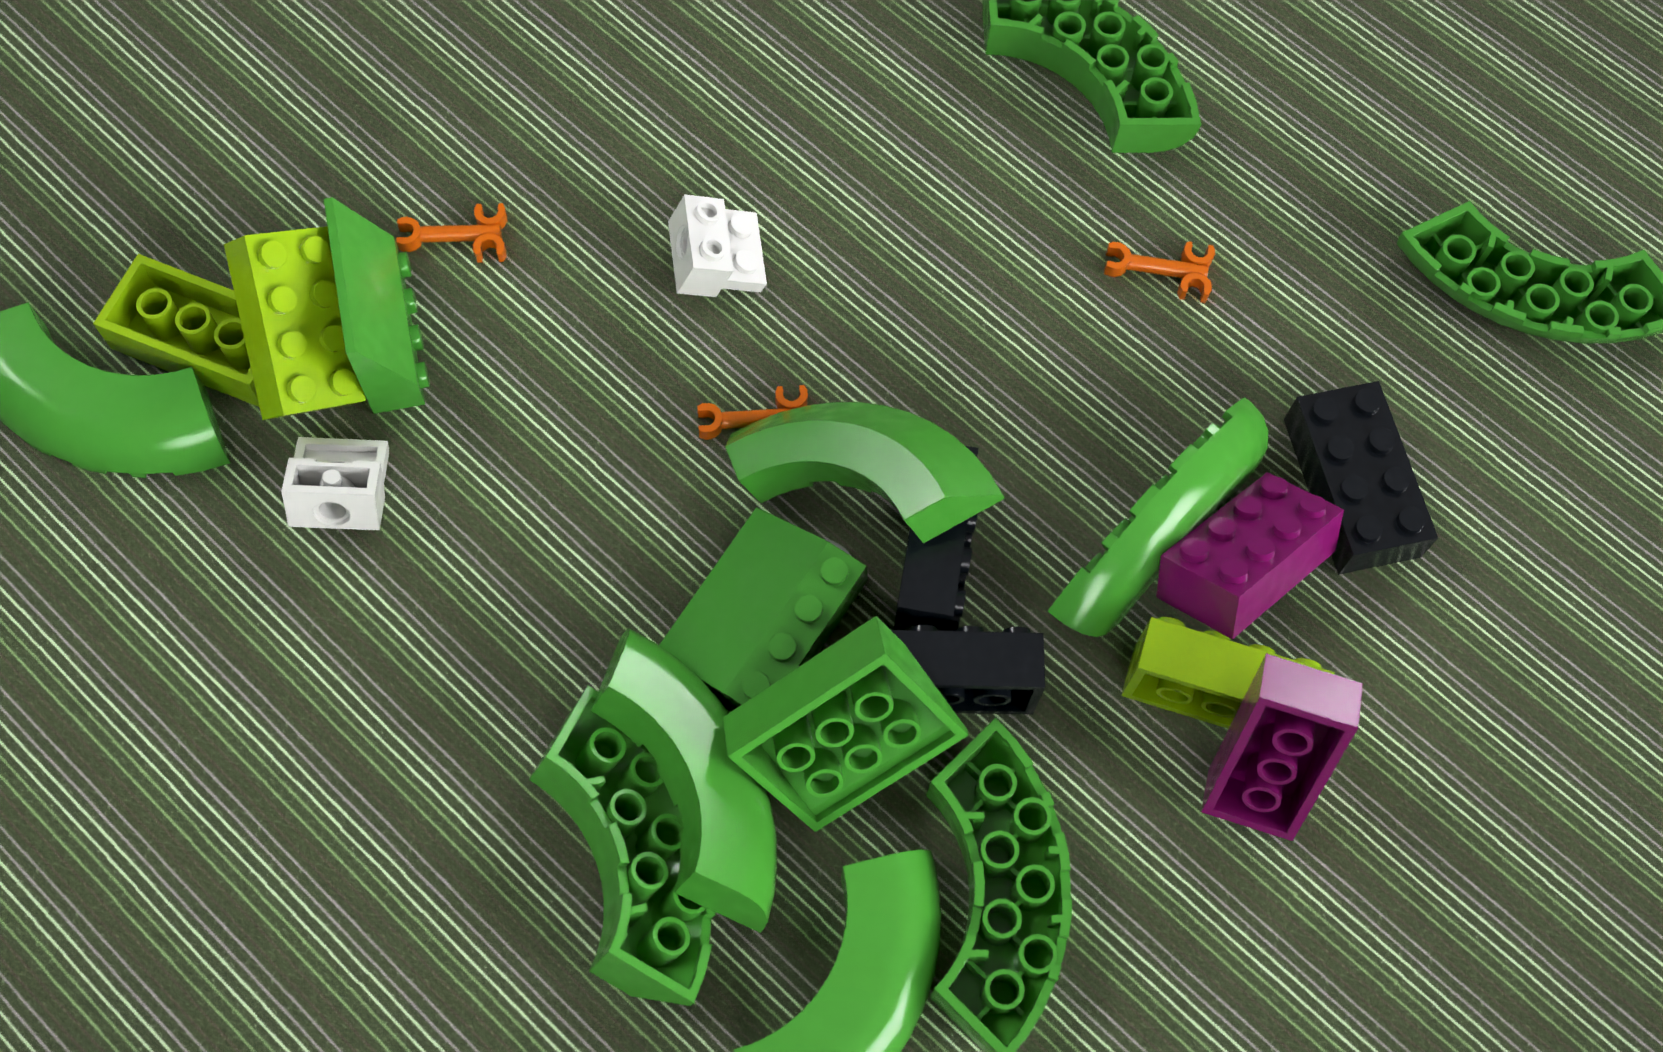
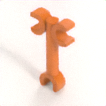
(484, 234)
(1191, 269)
(740, 419)

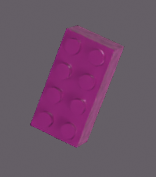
(1249, 554)
(1282, 747)

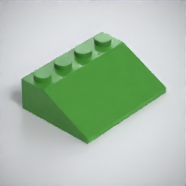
(376, 310)
(764, 607)
(842, 726)

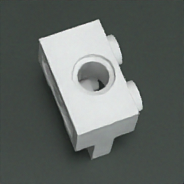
(715, 248)
(336, 483)

